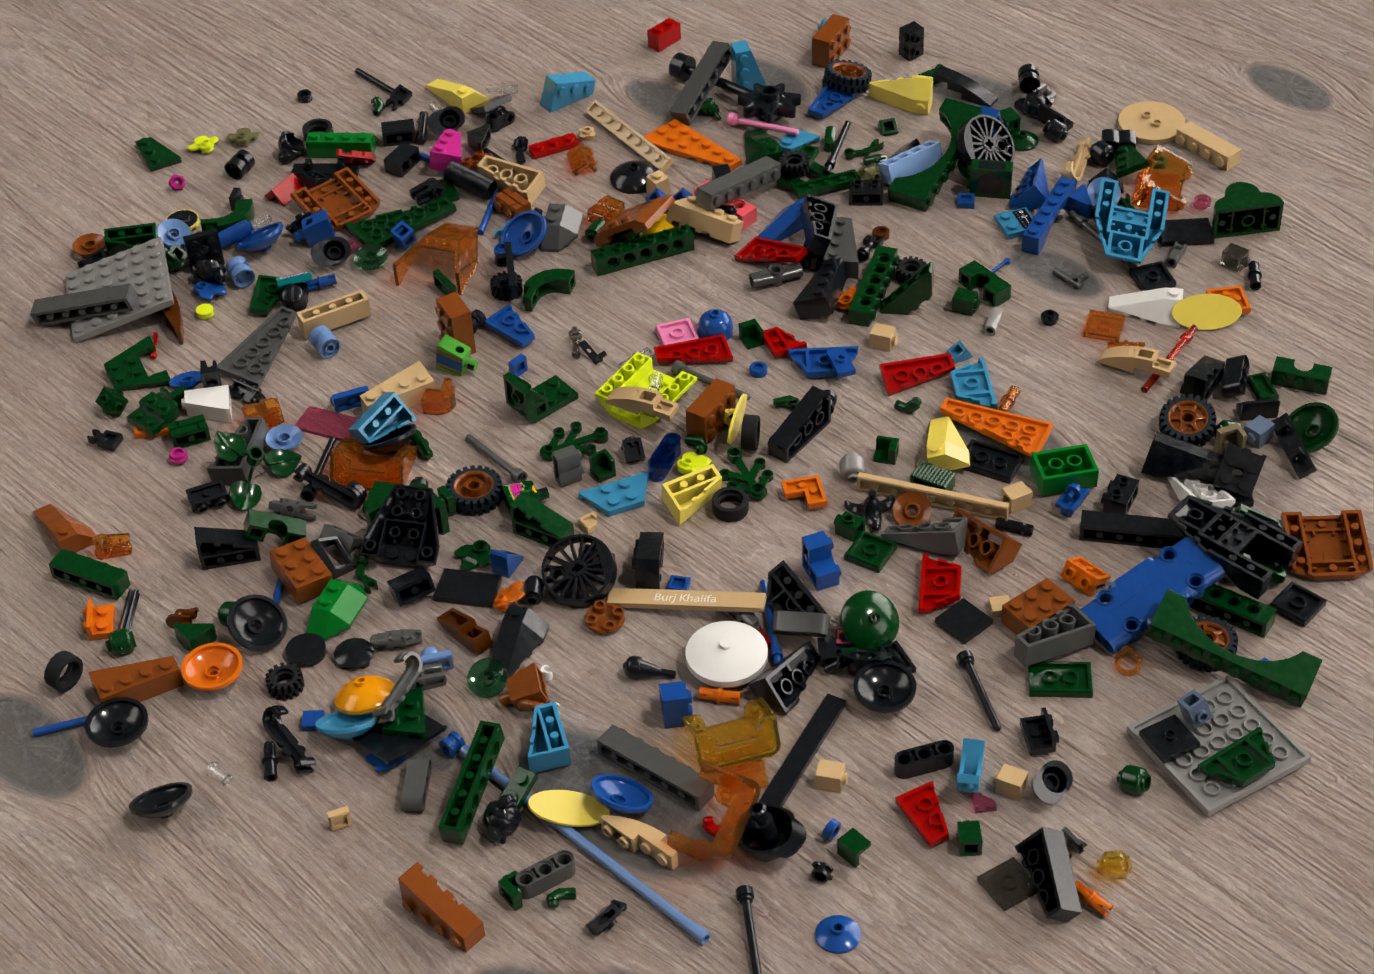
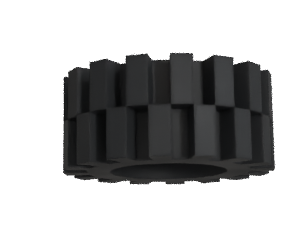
(794, 164)
(905, 266)
(504, 293)
(281, 673)

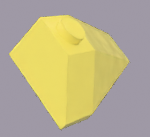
(456, 94)
(909, 94)
(946, 446)

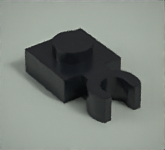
(399, 95)
(92, 258)
(107, 440)

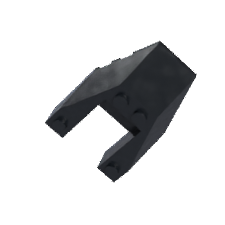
(1228, 533)

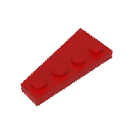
(695, 351)

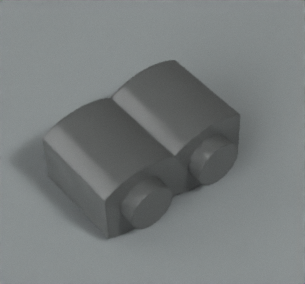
(567, 465)

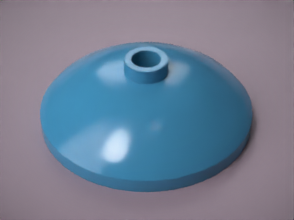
(345, 726)

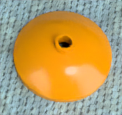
(363, 694)

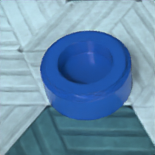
(758, 369)
(831, 829)

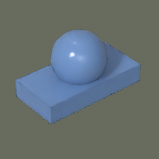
(431, 655)

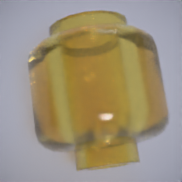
(1114, 865)

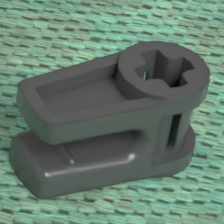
(430, 677)

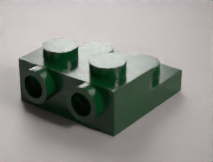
(154, 413)

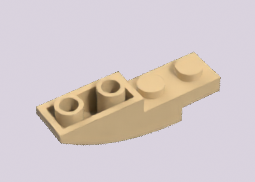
(1142, 358)
(642, 399)
(635, 835)

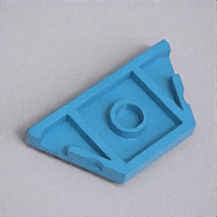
(973, 384)
(618, 495)

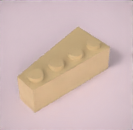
(519, 178)
(714, 221)
(407, 384)

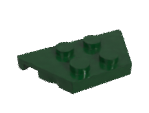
(408, 716)
(1241, 760)

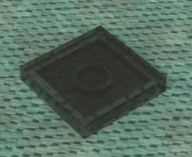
(1007, 884)

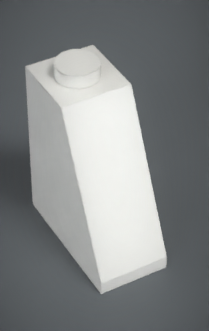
(210, 401)

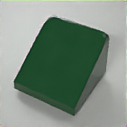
(888, 127)

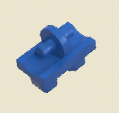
(1071, 499)

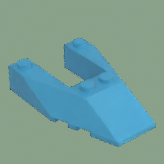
(1125, 231)

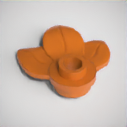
(846, 298)
(508, 596)

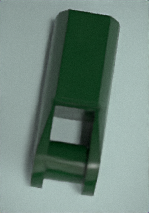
(829, 138)

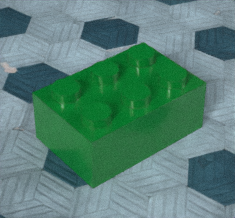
(1061, 467)

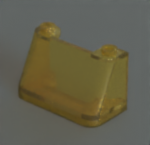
(736, 740)

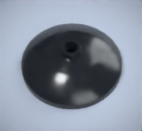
(631, 176)
(393, 441)
(263, 615)
(884, 686)
(116, 722)
(161, 800)

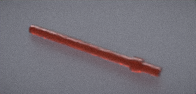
(1185, 339)

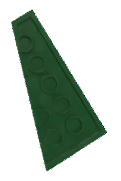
(378, 229)

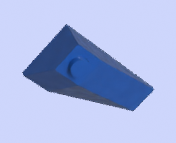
(1033, 188)
(785, 223)

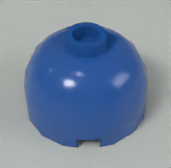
(715, 323)

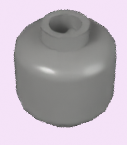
(850, 466)

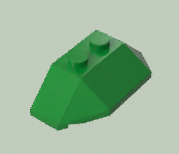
(336, 608)

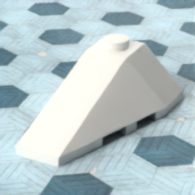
(1148, 305)
(1186, 487)

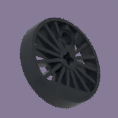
(981, 141)
(586, 564)

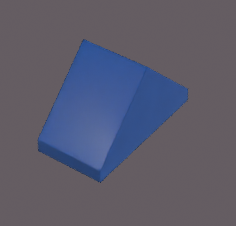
(1080, 202)
(504, 562)

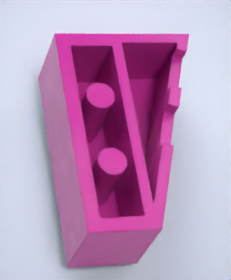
(446, 150)

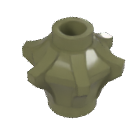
(869, 172)

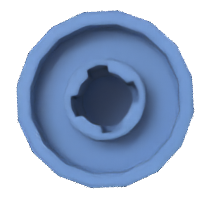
(240, 272)
(324, 341)

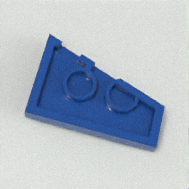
(829, 101)
(508, 325)

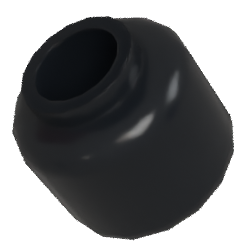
(1055, 130)
(1102, 153)

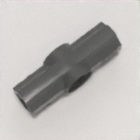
(775, 275)

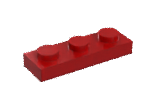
(553, 146)

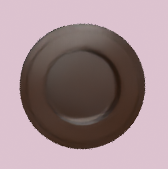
(881, 232)

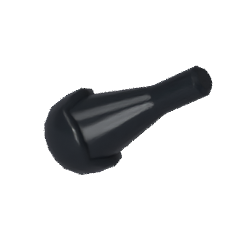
(636, 668)

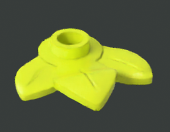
(203, 143)
(691, 462)

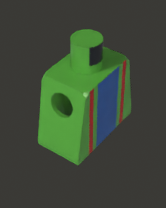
(454, 357)

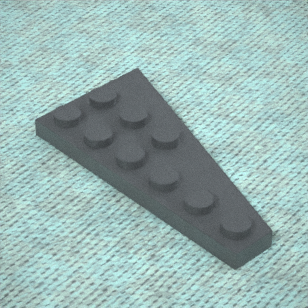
(257, 352)

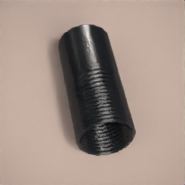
(470, 180)

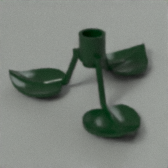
(232, 445)

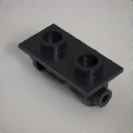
(240, 387)

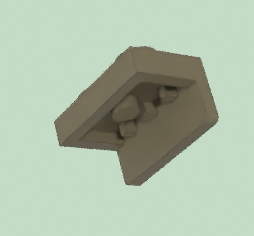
(1231, 433)

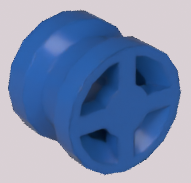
(451, 744)

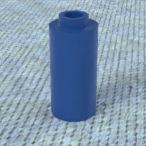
(235, 233)

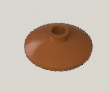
(88, 244)
(915, 501)

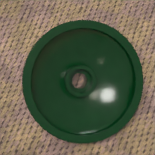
(1315, 419)
(858, 622)

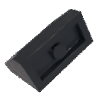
(337, 571)

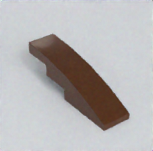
(174, 320)

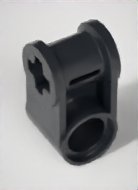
(499, 118)

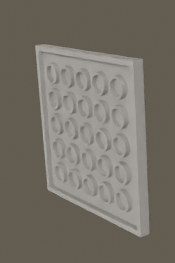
(141, 266)
(1232, 718)

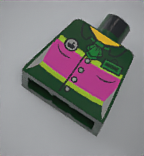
(512, 490)

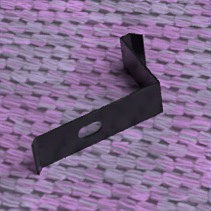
(596, 358)

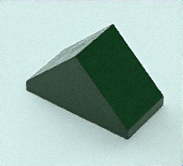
(195, 634)

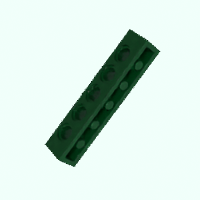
(642, 250)
(873, 286)
(1236, 610)
(471, 783)

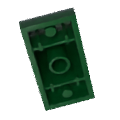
(1246, 211)

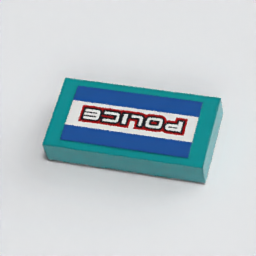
(294, 278)

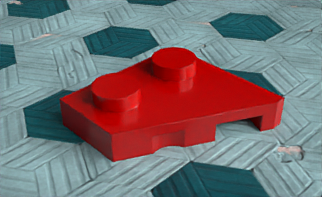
(356, 156)
(780, 341)

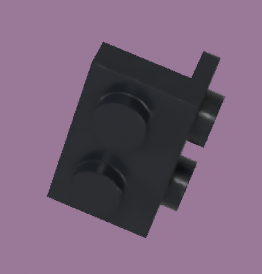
(207, 495)
(1039, 733)

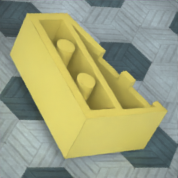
(691, 492)

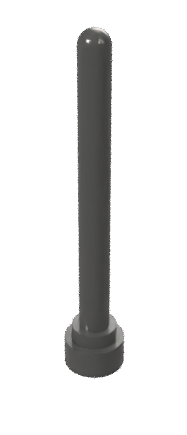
(679, 366)
(516, 474)

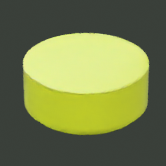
(204, 311)

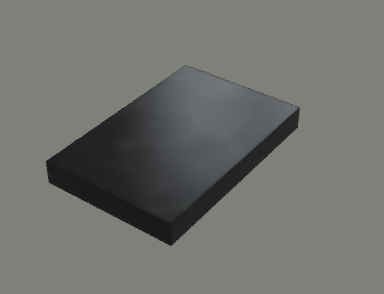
(1187, 231)
(993, 461)
(468, 588)

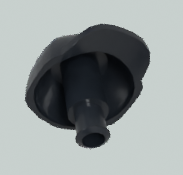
(771, 833)

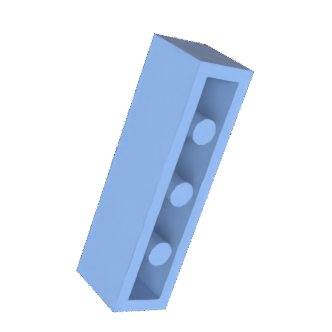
(911, 161)

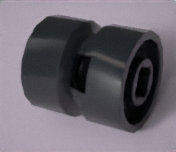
(1028, 78)
(239, 164)

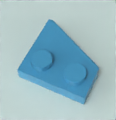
(793, 142)

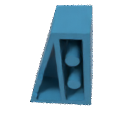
(744, 66)
(566, 89)
(381, 418)
(548, 740)

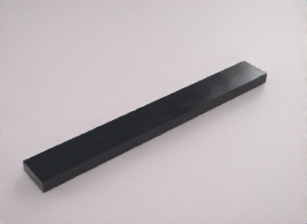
(804, 750)

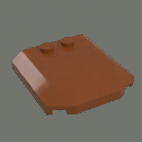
(343, 198)
(637, 217)
(1331, 546)

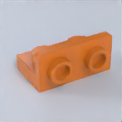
(1084, 575)
(99, 620)

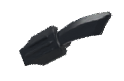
(520, 146)

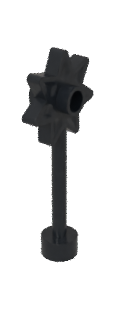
(764, 102)

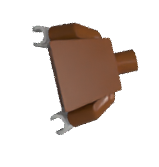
(528, 688)

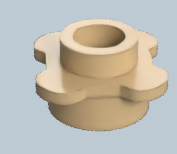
(587, 133)

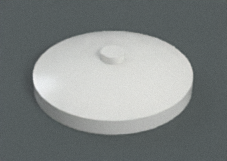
(726, 654)

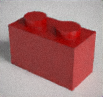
(664, 34)

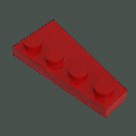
(769, 250)
(913, 372)

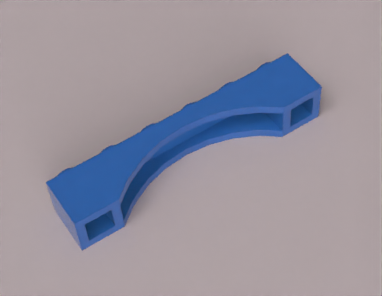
(1038, 230)

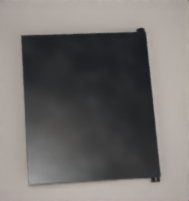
(395, 747)

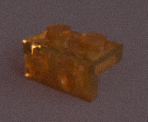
(581, 159)

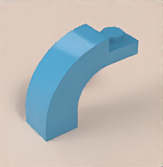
(971, 765)

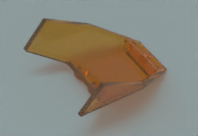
(451, 238)

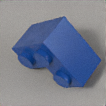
(819, 561)
(674, 703)

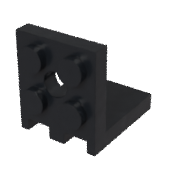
(202, 246)
(1241, 459)

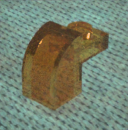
(439, 401)

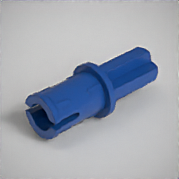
(321, 282)

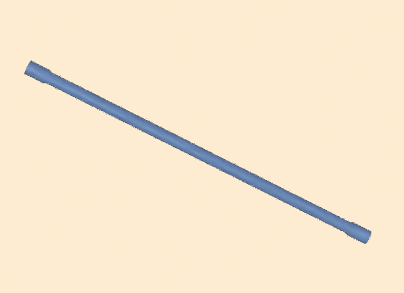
(691, 927)

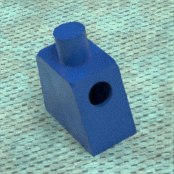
(315, 228)

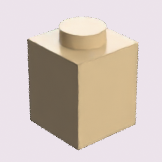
(657, 180)
(883, 337)
(1018, 496)
(830, 776)
(1011, 781)

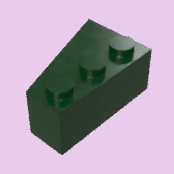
(126, 237)
(538, 521)

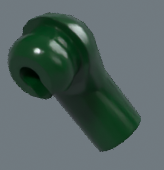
(378, 104)
(877, 158)
(787, 401)
(908, 407)
(699, 442)
(560, 893)

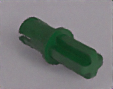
(422, 445)

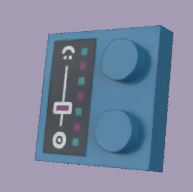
(1013, 222)

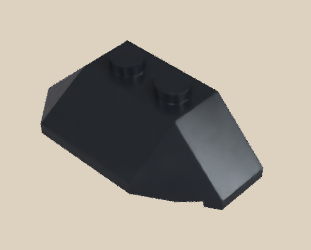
(789, 593)

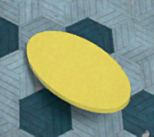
(1206, 311)
(737, 418)
(567, 808)

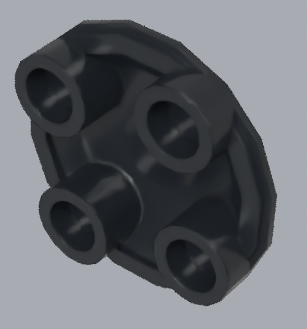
(354, 653)

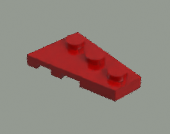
(924, 813)

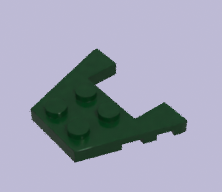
(128, 372)

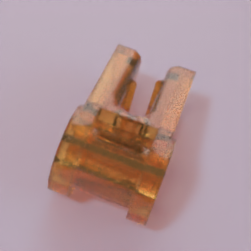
(113, 545)

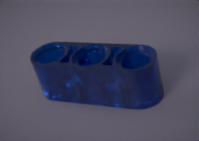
(664, 457)

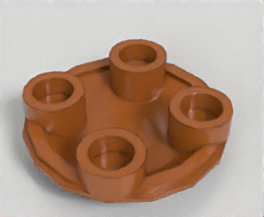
(473, 161)
(604, 617)

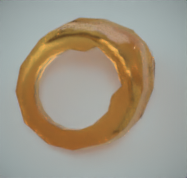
(1125, 651)

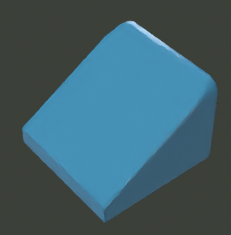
(959, 352)

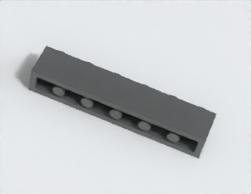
(701, 82)
(738, 183)
(84, 304)
(655, 767)

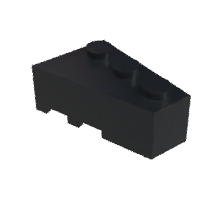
(1203, 377)
(224, 547)

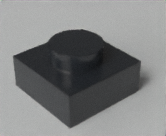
(235, 195)

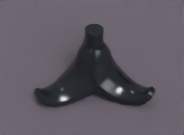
(871, 509)

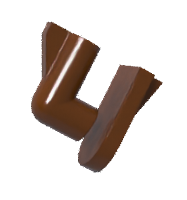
(181, 616)

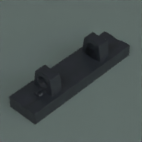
(324, 168)
(506, 260)
(1293, 446)

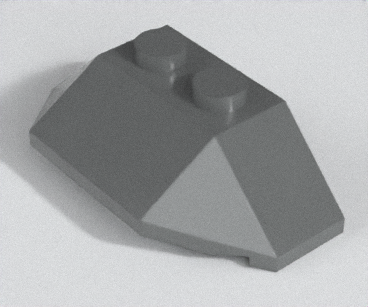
(562, 227)

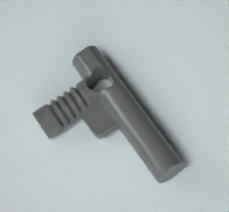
(1072, 279)

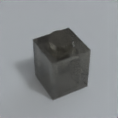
(1235, 257)

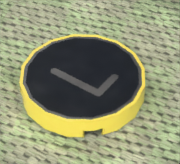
(188, 216)

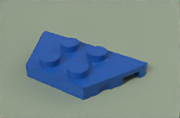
(814, 361)

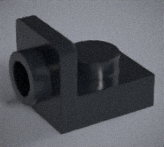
(633, 449)

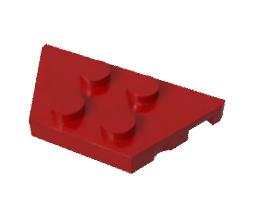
(938, 584)

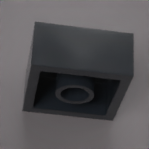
(312, 178)

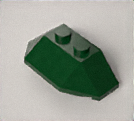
(910, 293)

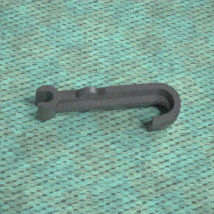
(413, 669)

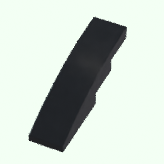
(969, 88)

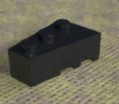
(648, 559)

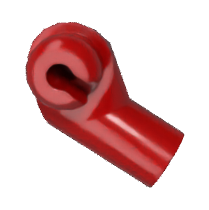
(709, 825)

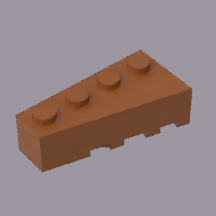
(137, 679)
(439, 909)

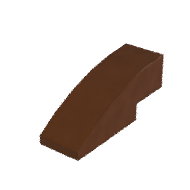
(465, 630)

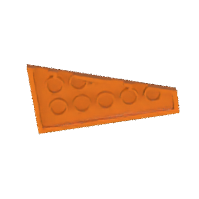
(687, 143)
(1010, 429)

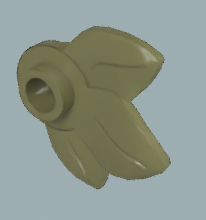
(242, 136)

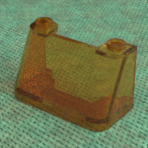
(1165, 173)
(350, 464)

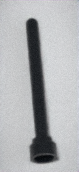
(307, 492)
(966, 660)
(745, 897)

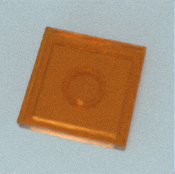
(1104, 325)

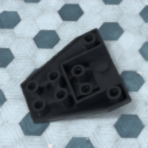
(404, 529)

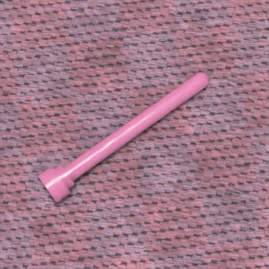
(734, 119)

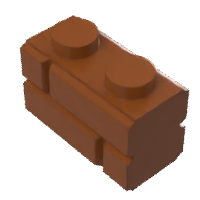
(510, 203)

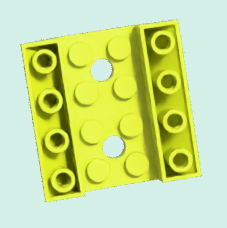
(636, 374)

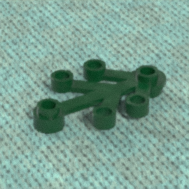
(599, 436)
(755, 489)

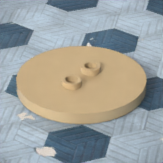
(1151, 121)

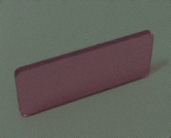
(326, 423)

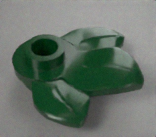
(474, 555)

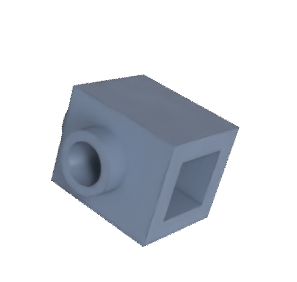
(1259, 431)
(1194, 708)

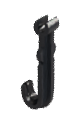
(349, 496)
(285, 739)

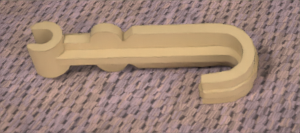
(1075, 168)

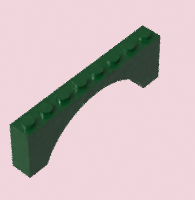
(921, 188)
(1285, 678)

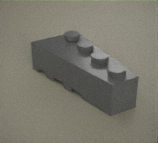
(844, 246)
(254, 432)

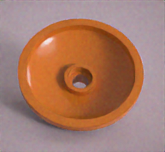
(211, 666)

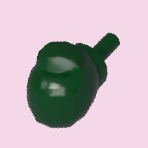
(711, 108)

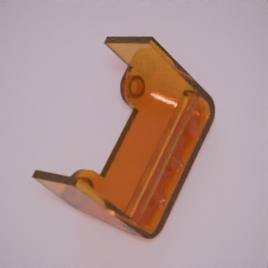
(733, 792)

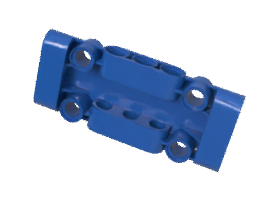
(1138, 593)

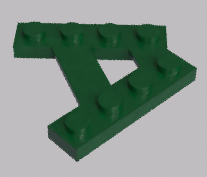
(822, 182)

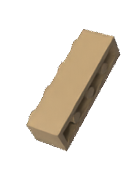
(1208, 146)
(334, 312)

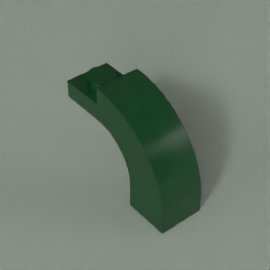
(243, 210)
(547, 282)

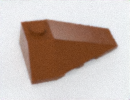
(64, 529)
(988, 545)

